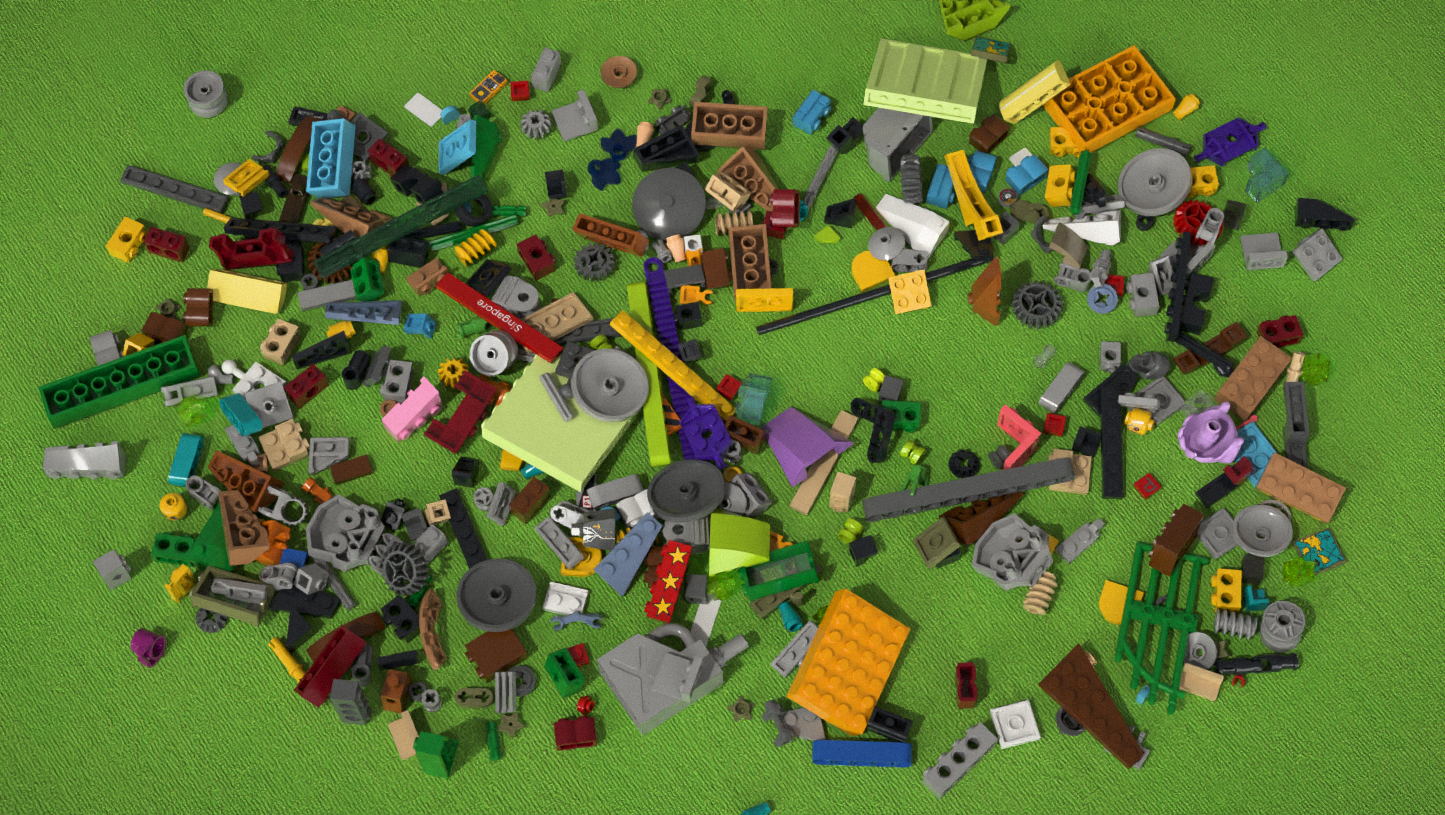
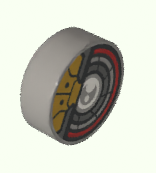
(1007, 197)

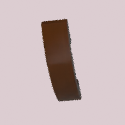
(295, 150)
(1221, 344)
(362, 626)

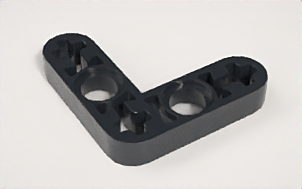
(879, 420)

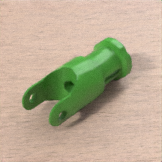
(475, 325)

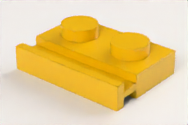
(246, 177)
(181, 582)

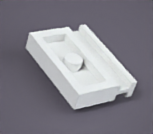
(564, 599)

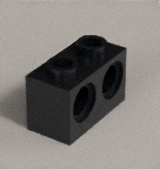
(406, 616)

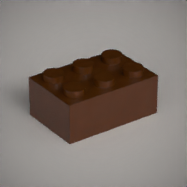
(1175, 539)

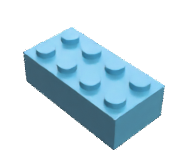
(330, 158)

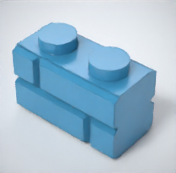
(812, 112)
(941, 188)

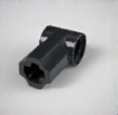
(355, 369)

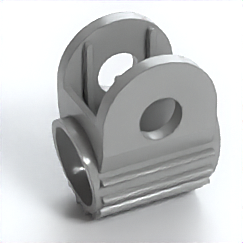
(517, 297)
(279, 511)
(690, 533)

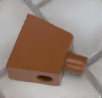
(397, 689)

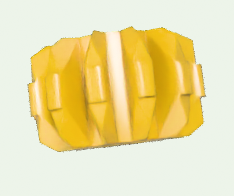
(446, 372)

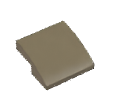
(1069, 244)

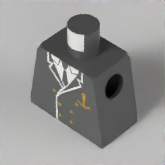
(597, 529)

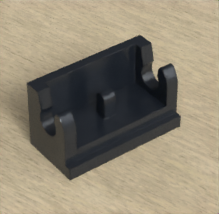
(408, 252)

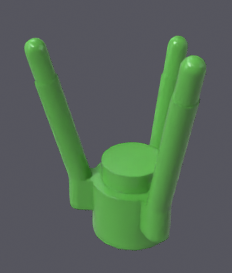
(917, 477)

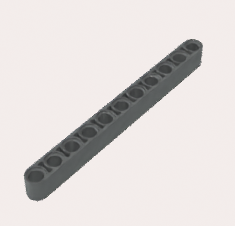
(968, 489)

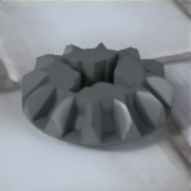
(208, 625)
(528, 679)

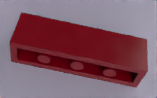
(330, 665)

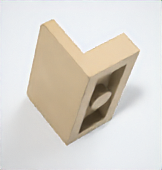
(1200, 682)
(404, 735)

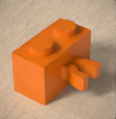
(278, 538)

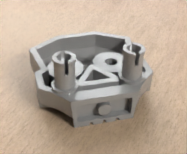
(330, 527)
(1022, 561)

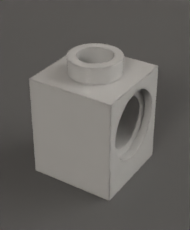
(1109, 349)

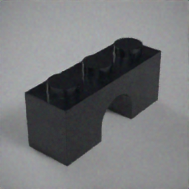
(411, 180)
(1198, 289)

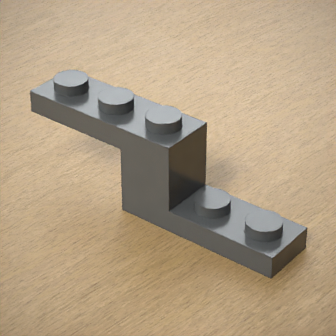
(1296, 427)

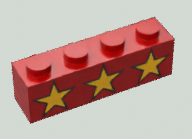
(669, 581)

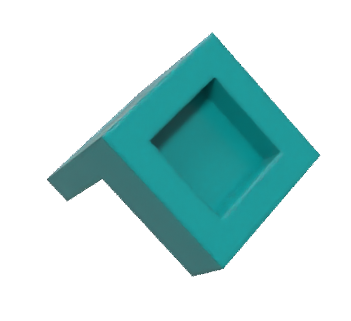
(1255, 599)

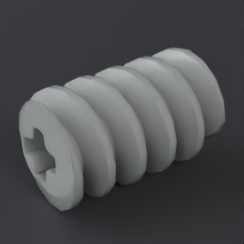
(1234, 624)

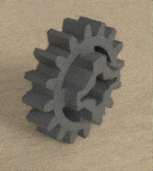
(593, 259)

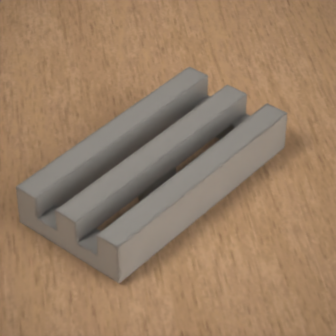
(499, 501)
(502, 692)

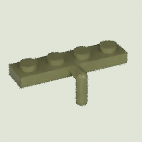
(766, 605)

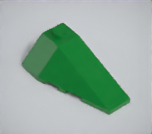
(486, 146)
(210, 545)

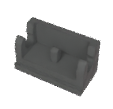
(684, 276)

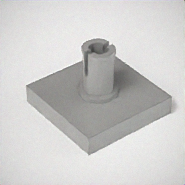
(270, 404)

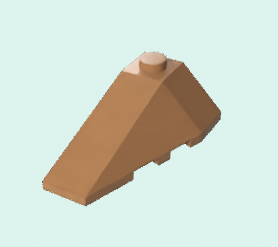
(752, 174)
(349, 217)
(242, 531)

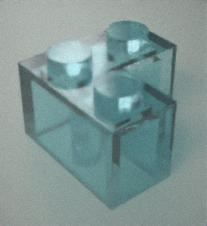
(1267, 173)
(753, 395)

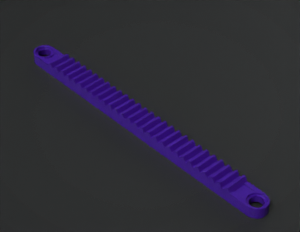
(669, 338)

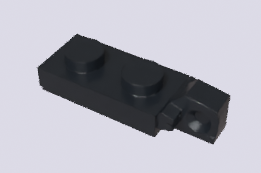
(1094, 191)

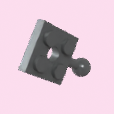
(363, 125)
(566, 365)

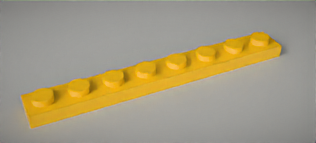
(671, 364)

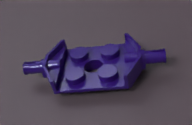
(1220, 150)
(698, 421)

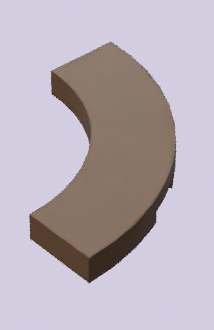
(427, 618)

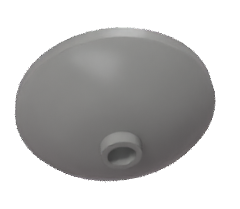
(1265, 523)

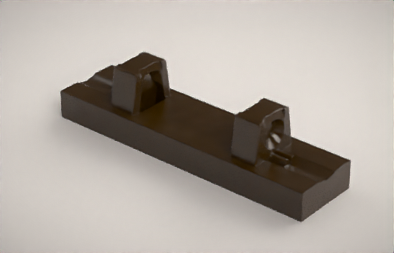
(294, 203)

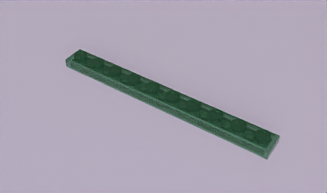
(400, 226)

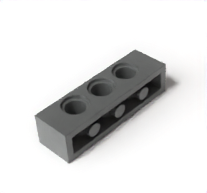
(350, 702)

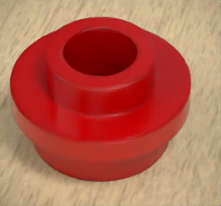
(585, 705)

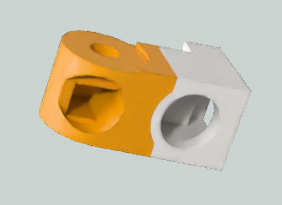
(692, 249)

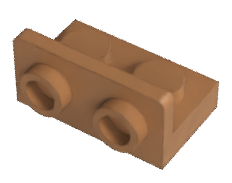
(427, 277)

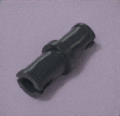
(275, 183)
(337, 242)

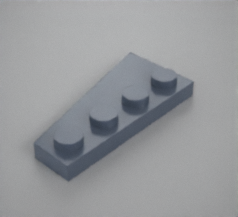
(367, 311)
(625, 558)

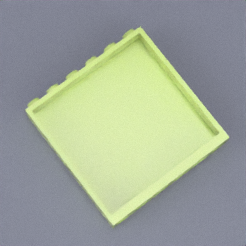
(535, 431)

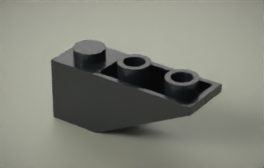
(1320, 215)

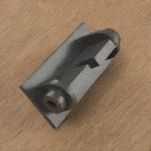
(678, 115)

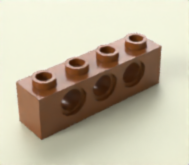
(610, 235)

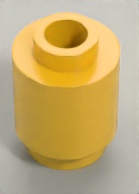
(339, 327)

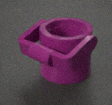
(148, 644)

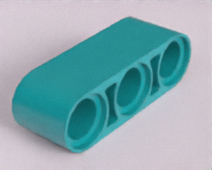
(240, 414)
(185, 459)

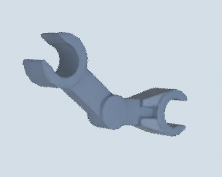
(577, 616)

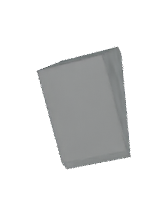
(1162, 274)

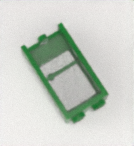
(785, 570)

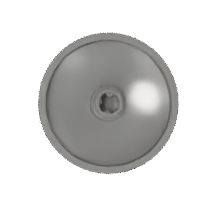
(1155, 182)
(609, 385)

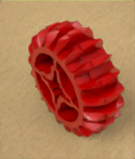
(1189, 218)

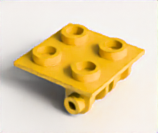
(910, 291)

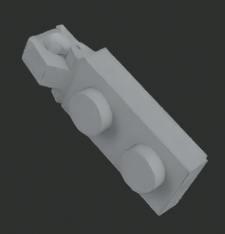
(244, 445)
(1080, 541)
(240, 590)

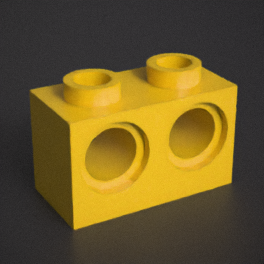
(1059, 134)
(1202, 174)
(1231, 591)

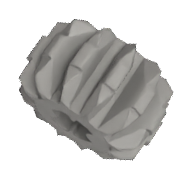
(535, 123)

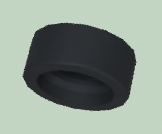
(472, 221)

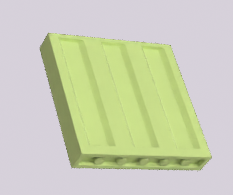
(925, 81)

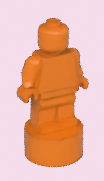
(311, 487)

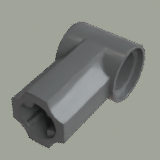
(363, 664)

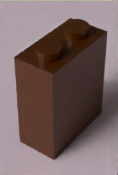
(495, 653)

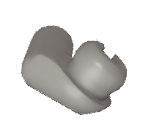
(219, 377)

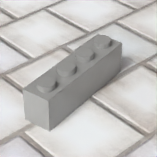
(85, 461)

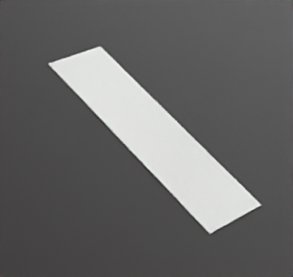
(705, 620)

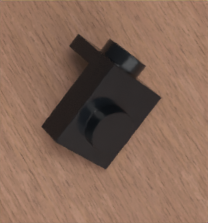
(392, 513)

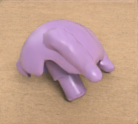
(1210, 436)

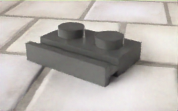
(375, 368)

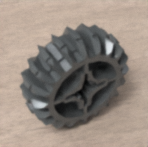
(911, 179)
(1041, 313)
(410, 568)

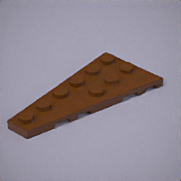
(1085, 698)

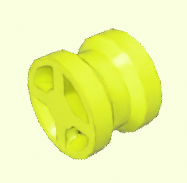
(874, 380)

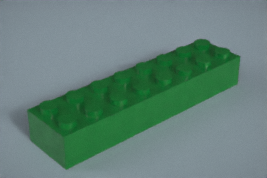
(118, 381)

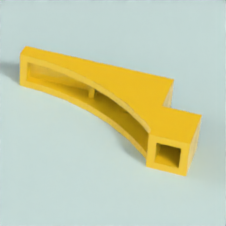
(970, 199)

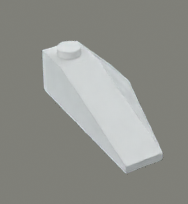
(919, 226)
(1101, 228)

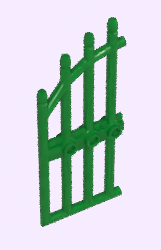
(1162, 616)

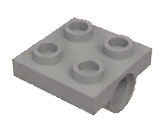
(1316, 254)

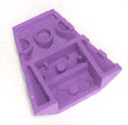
(800, 442)

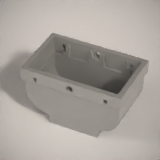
(891, 135)

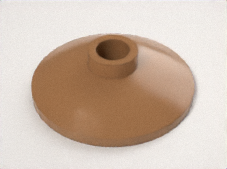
(618, 65)

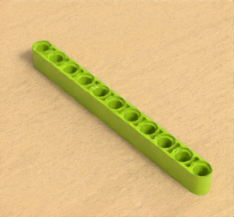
(653, 411)

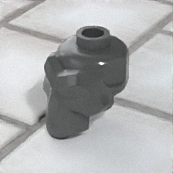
(1150, 364)

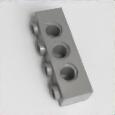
(941, 785)

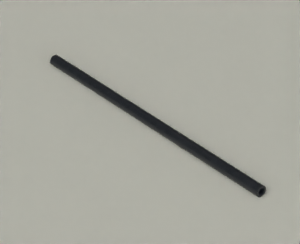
(860, 298)

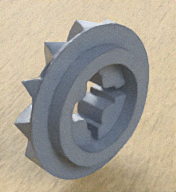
(1099, 306)

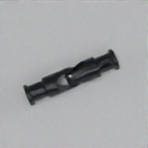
(1244, 666)

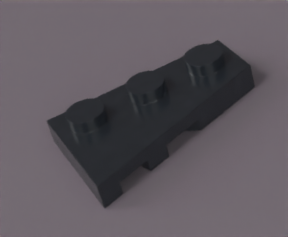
(314, 604)

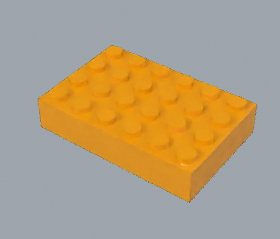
(1110, 100)
(848, 662)

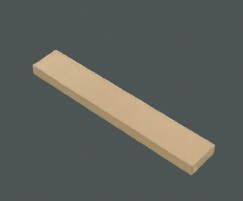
(822, 467)

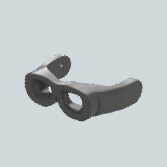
(271, 157)
(1037, 233)

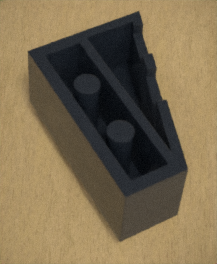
(666, 151)

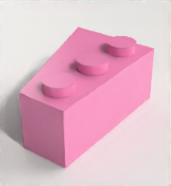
(413, 412)

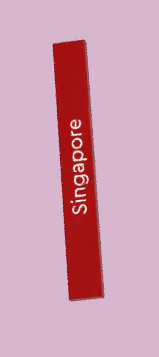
(499, 318)

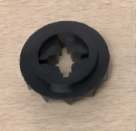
(965, 471)

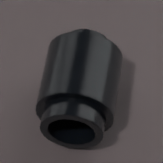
(364, 191)

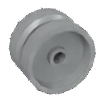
(206, 94)
(493, 352)

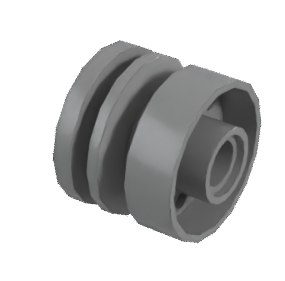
(1282, 626)

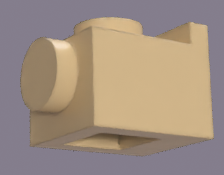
(436, 513)

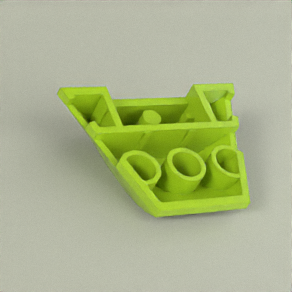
(971, 17)
(736, 541)

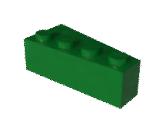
(435, 753)

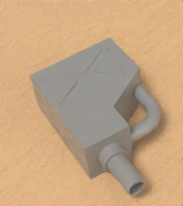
(635, 663)

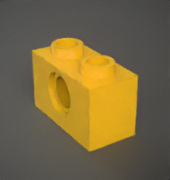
(1060, 185)
(127, 230)

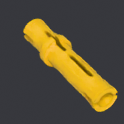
(295, 669)

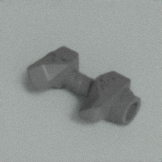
(774, 712)

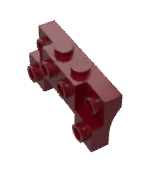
(265, 250)
(465, 417)

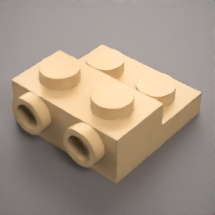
(284, 445)
(1081, 467)

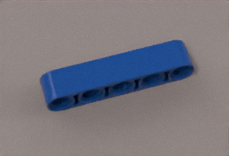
(861, 753)

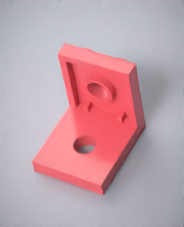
(1022, 432)

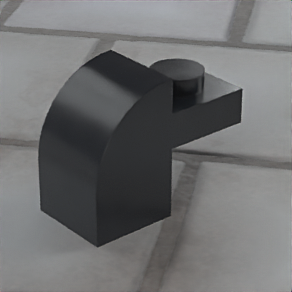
(845, 138)

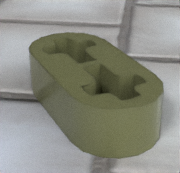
(474, 693)

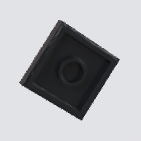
(488, 276)

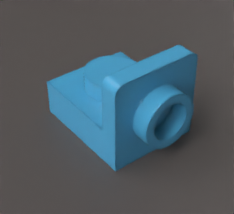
(420, 324)

